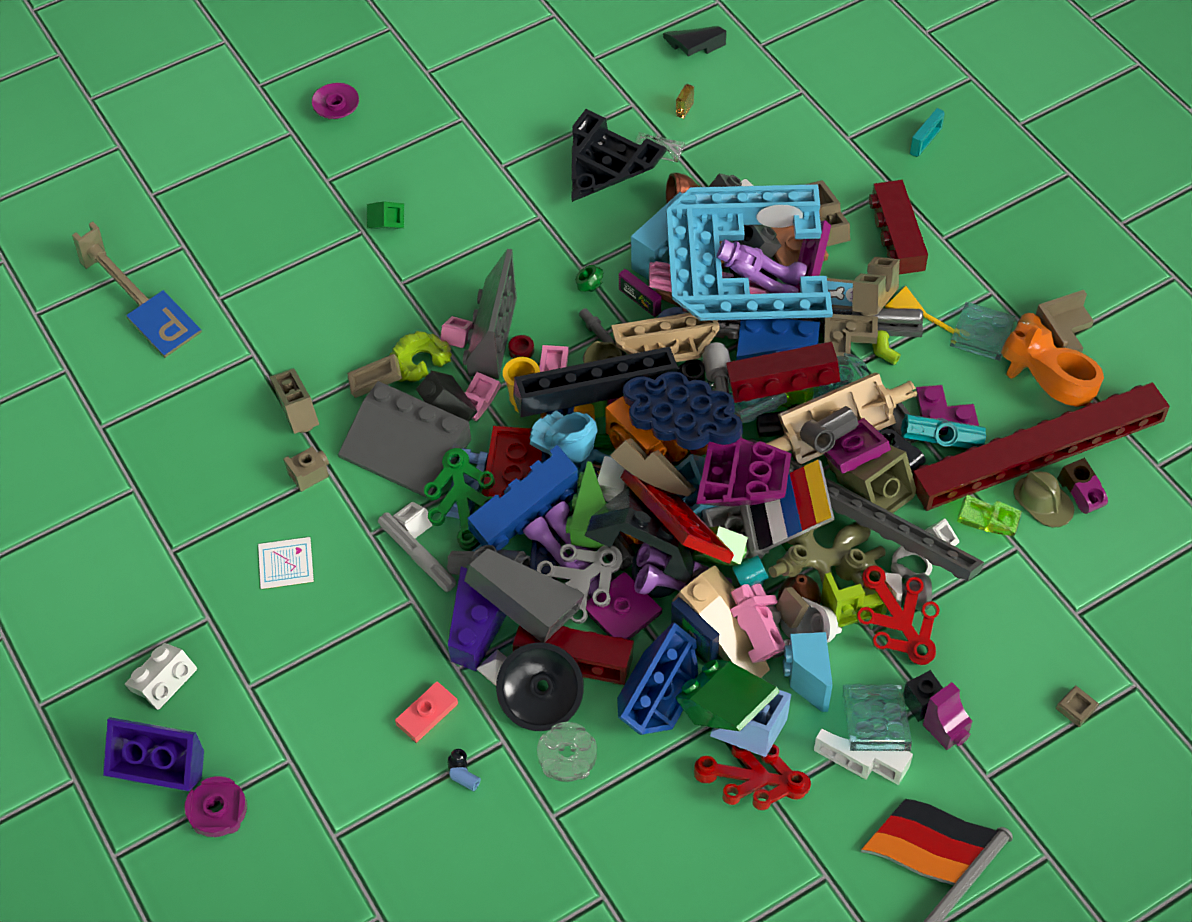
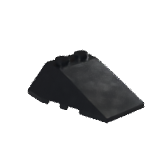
(634, 518)

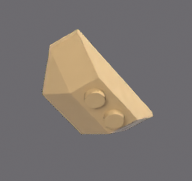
(681, 332)

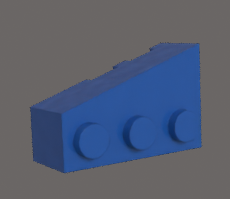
(767, 336)

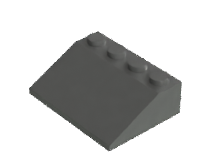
(492, 320)
(403, 438)

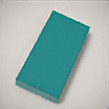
(927, 132)

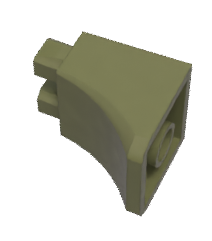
(882, 480)

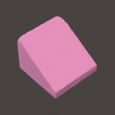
(456, 331)

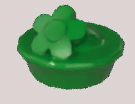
(589, 278)

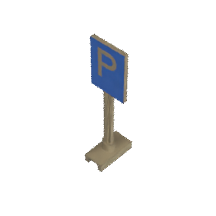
(156, 318)

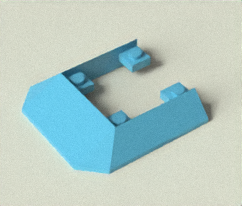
(719, 213)

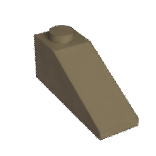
(295, 401)

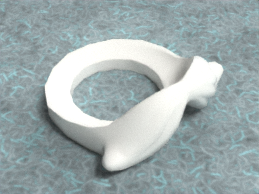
(903, 571)

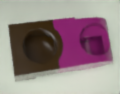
(1083, 486)

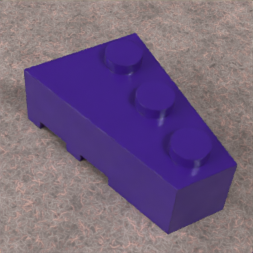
(472, 625)

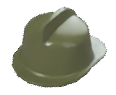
(1044, 499)

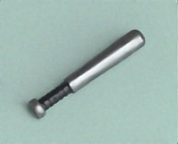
(891, 316)

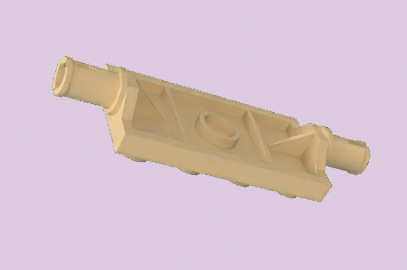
(864, 396)

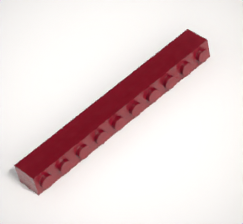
(1039, 445)

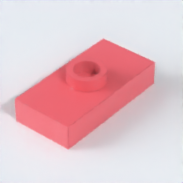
(426, 712)

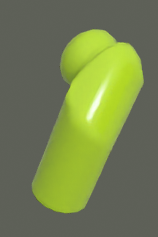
(882, 348)

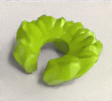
(415, 343)

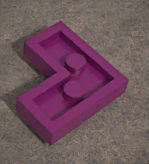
(933, 404)

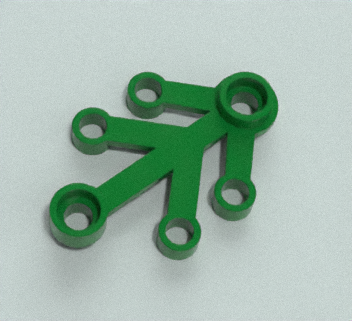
(459, 492)

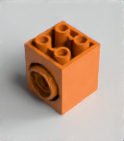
(620, 429)

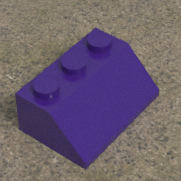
(153, 754)

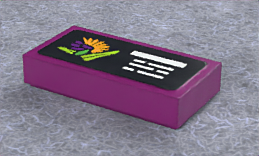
(640, 292)

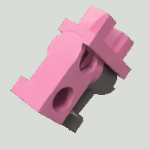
(760, 621)

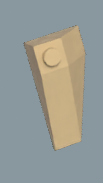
(712, 600)

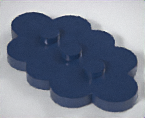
(682, 410)

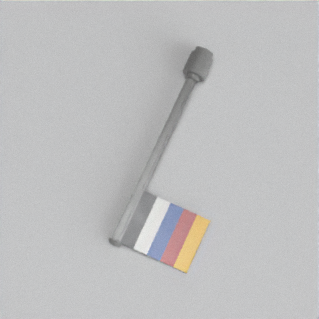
(806, 496)

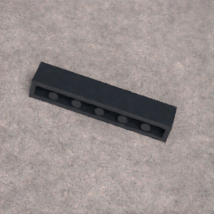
(587, 381)

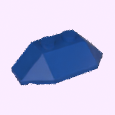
(649, 694)

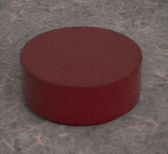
(521, 346)

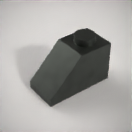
(445, 393)

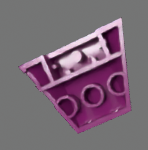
(743, 474)

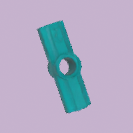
(928, 430)

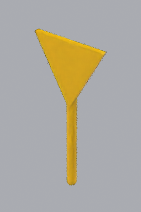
(906, 299)

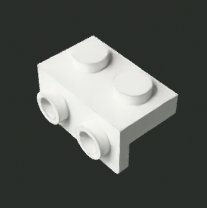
(161, 675)

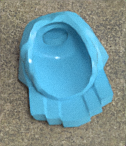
(571, 432)

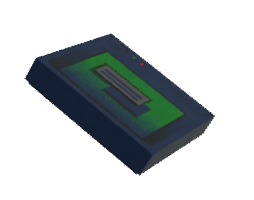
(690, 621)

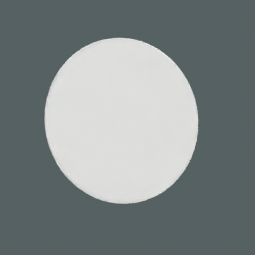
(778, 216)

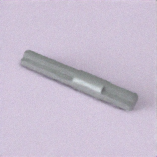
(417, 552)

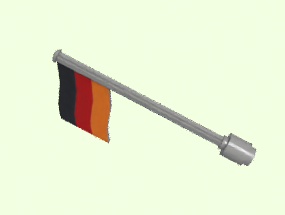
(937, 848)

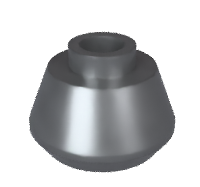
(925, 595)

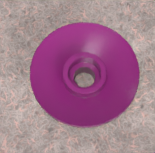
(335, 100)

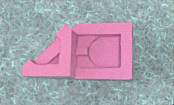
(482, 392)

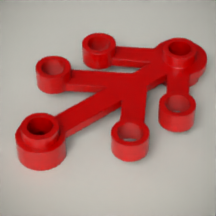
(900, 619)
(788, 782)

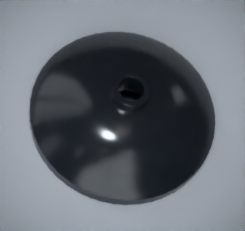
(519, 688)

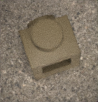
(307, 468)

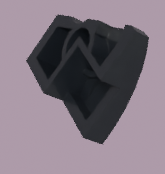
(698, 39)

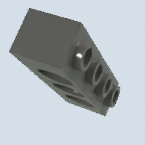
(755, 235)

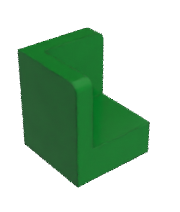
(385, 215)

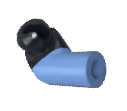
(459, 772)

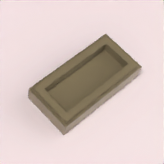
(364, 378)

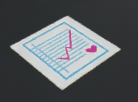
(285, 563)

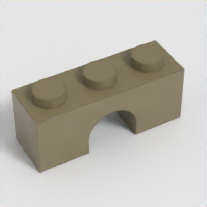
(876, 287)

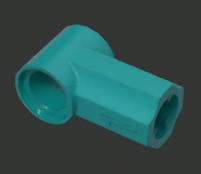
(751, 572)

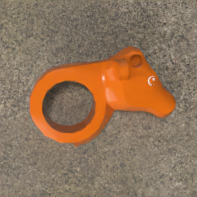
(1059, 371)

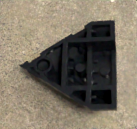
(605, 157)

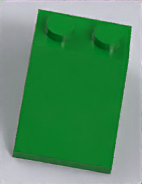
(725, 696)

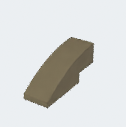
(831, 212)
(652, 469)

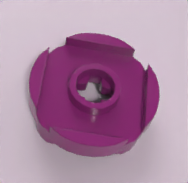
(221, 822)

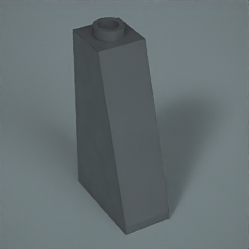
(523, 594)

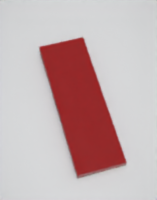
(679, 518)

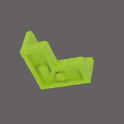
(849, 601)

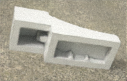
(888, 764)

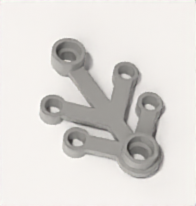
(581, 579)

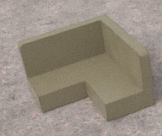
(1064, 318)
(848, 329)

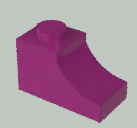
(947, 718)

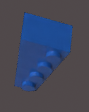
(525, 500)

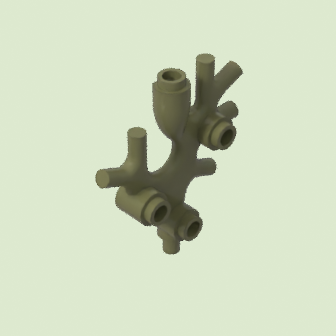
(847, 561)

